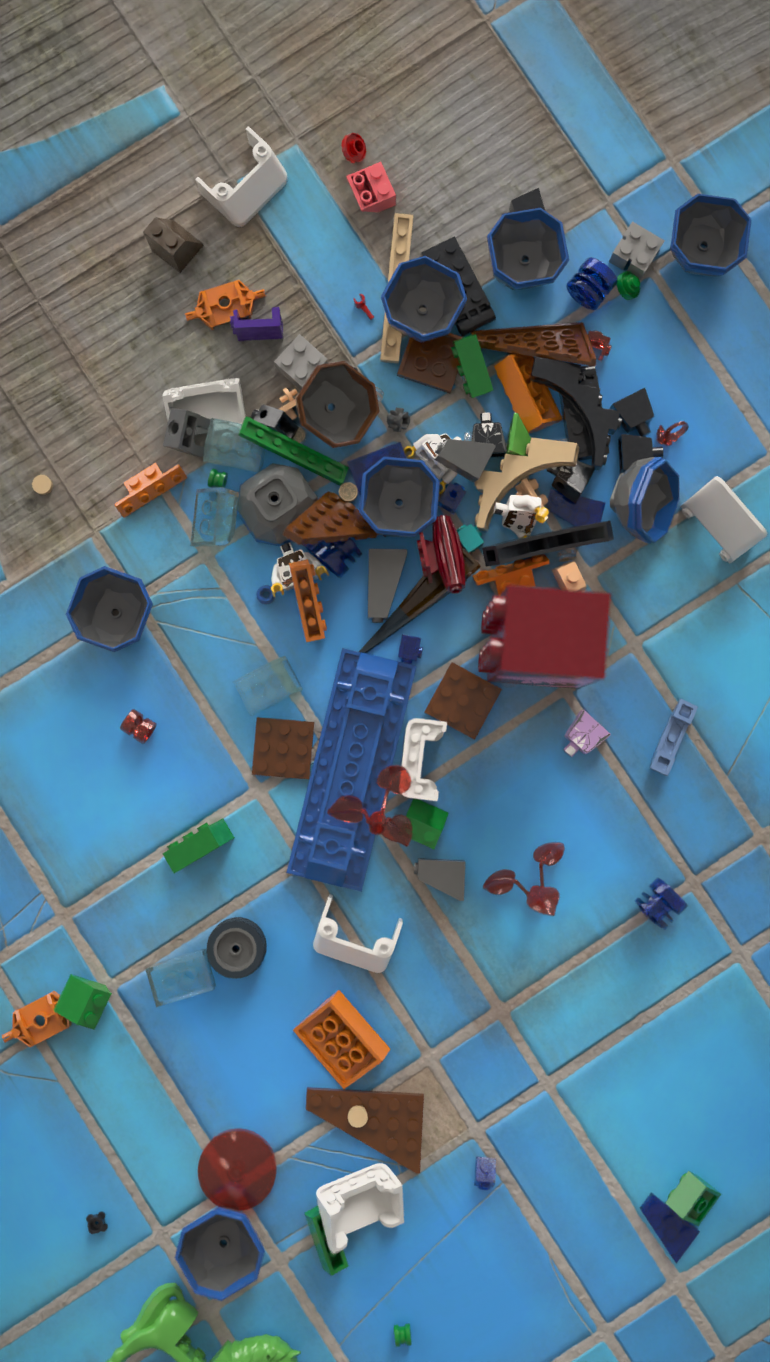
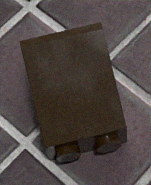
(172, 242)

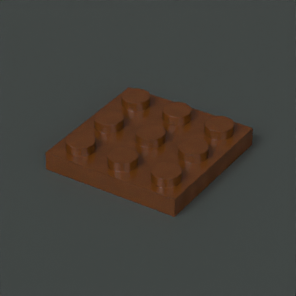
(431, 363)
(463, 700)
(283, 748)

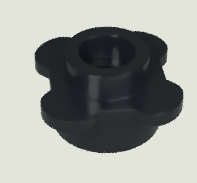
(96, 1228)

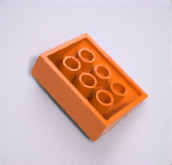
(342, 1040)

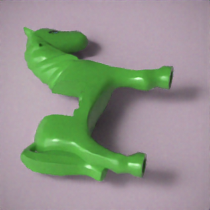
(164, 1325)

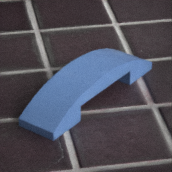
(672, 737)

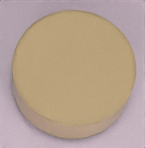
(42, 484)
(357, 1116)

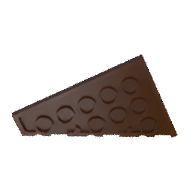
(555, 341)

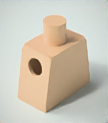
(569, 577)

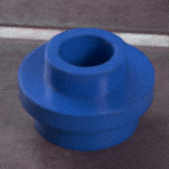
(261, 590)

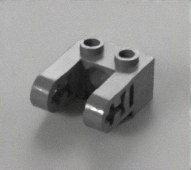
(182, 429)

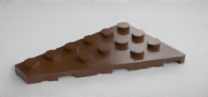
(330, 521)
(391, 1125)

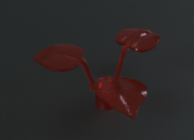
(396, 829)
(539, 898)

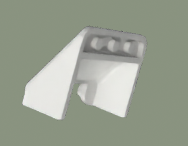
(725, 519)

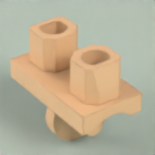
(292, 402)
(528, 487)

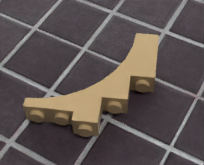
(514, 468)

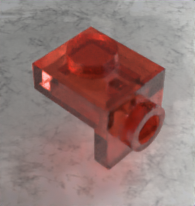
(601, 342)

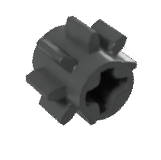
(398, 419)

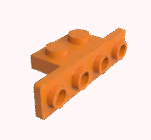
(147, 486)
(517, 573)

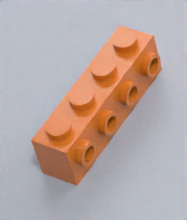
(307, 601)

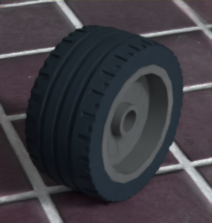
(236, 962)

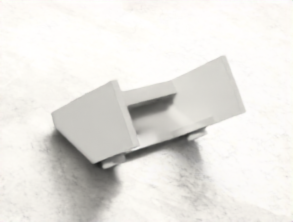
(254, 191)
(331, 946)

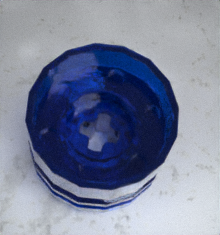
(591, 283)
(336, 554)
(661, 903)

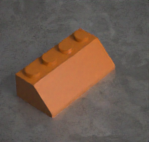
(528, 398)

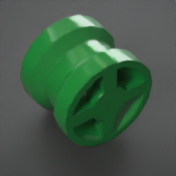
(217, 479)
(402, 1335)

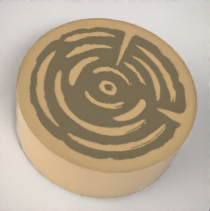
(348, 492)

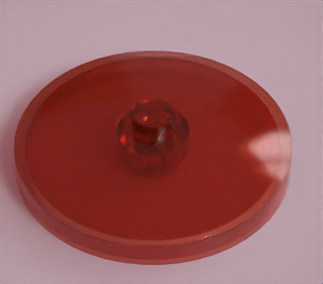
(237, 1169)

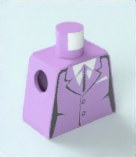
(584, 734)

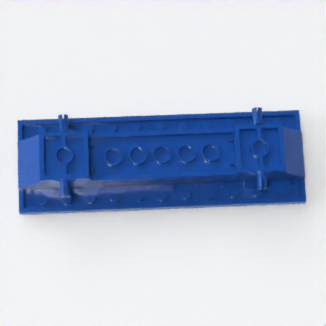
(353, 749)

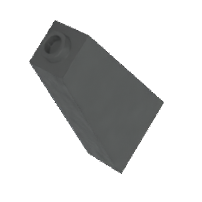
(384, 576)

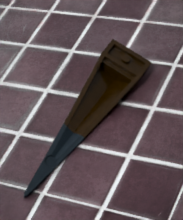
(418, 601)

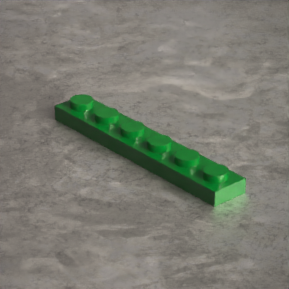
(293, 451)

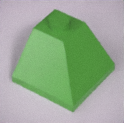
(518, 437)

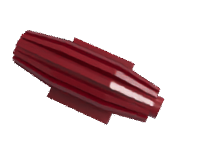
(443, 555)

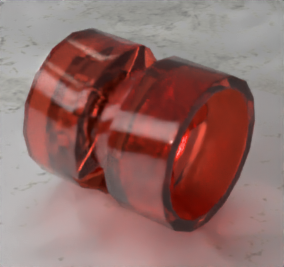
(138, 726)

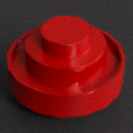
(353, 148)

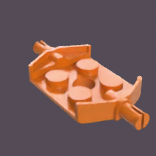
(214, 314)
(25, 1023)

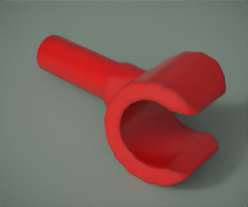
(362, 305)

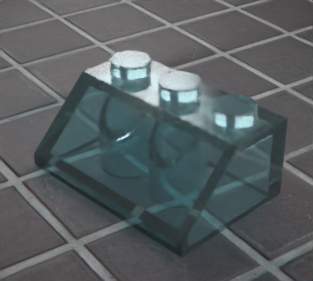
(228, 449)

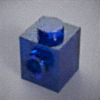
(452, 497)
(409, 649)

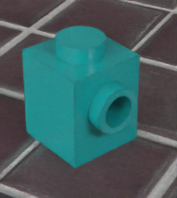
(470, 538)

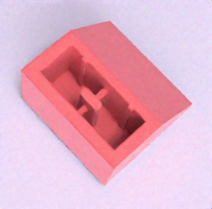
(372, 189)

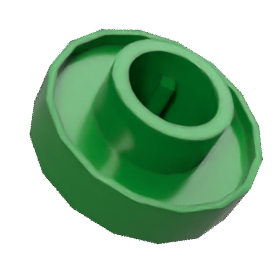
(628, 285)

